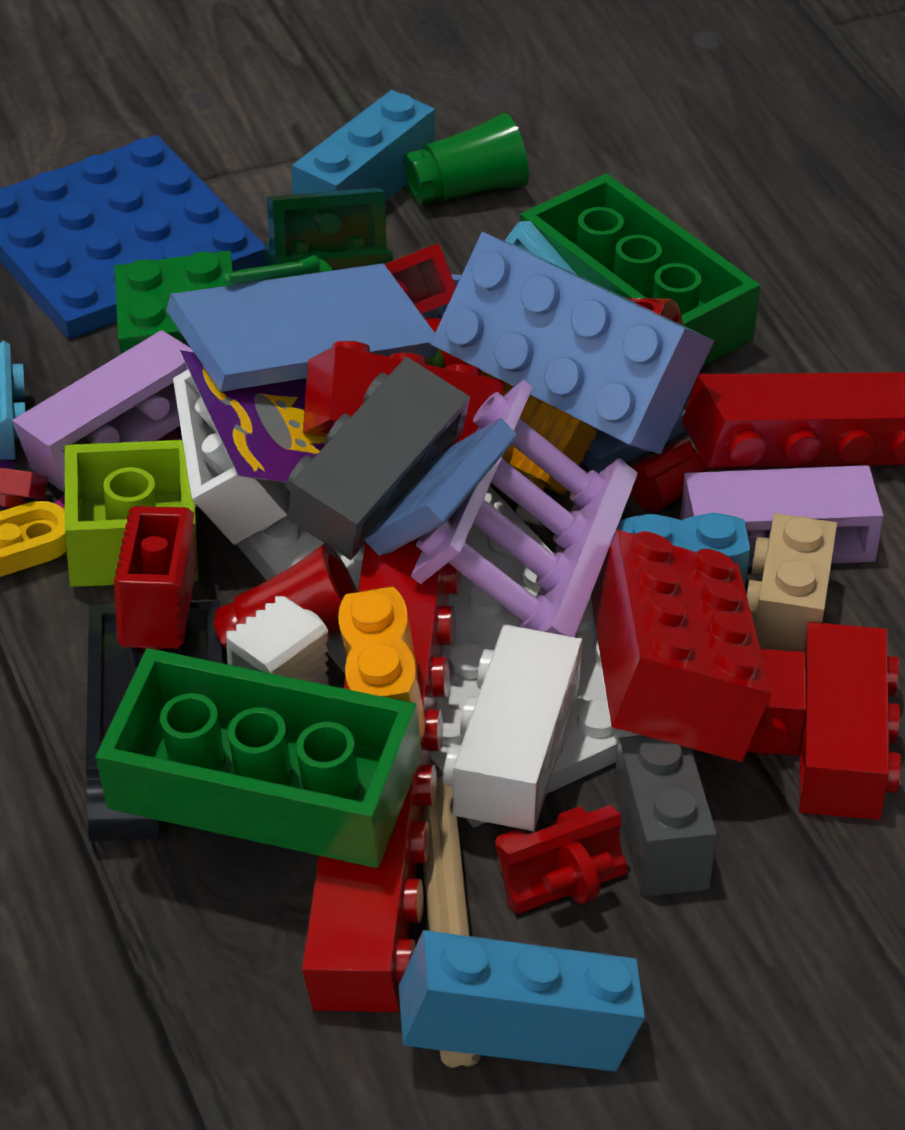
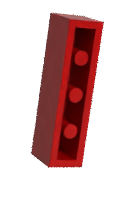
(798, 419)

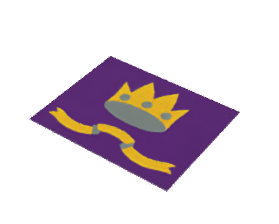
(258, 424)

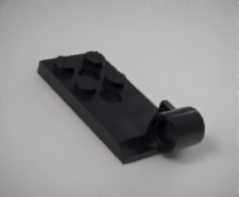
(108, 679)

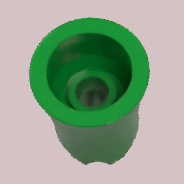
(468, 162)

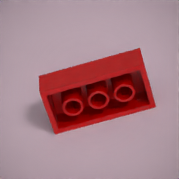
(679, 645)

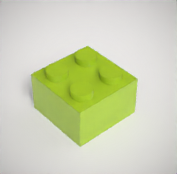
(100, 489)

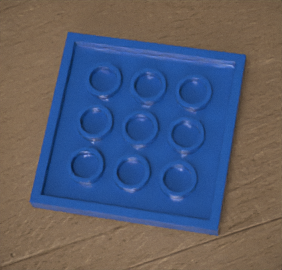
(106, 211)

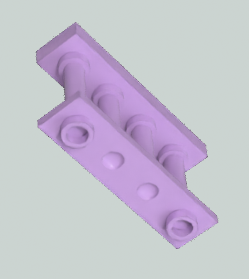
(580, 535)

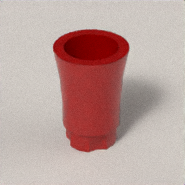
(312, 583)

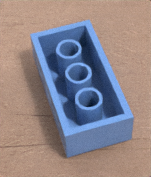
(572, 343)

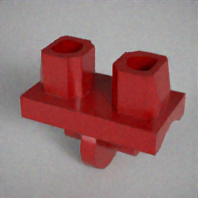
(561, 859)

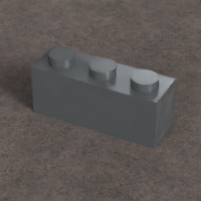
(375, 455)

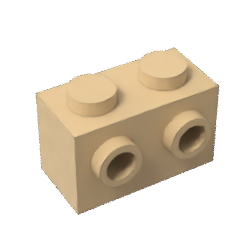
(794, 580)

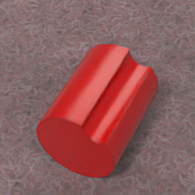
(662, 475)

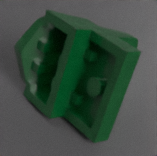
(335, 226)

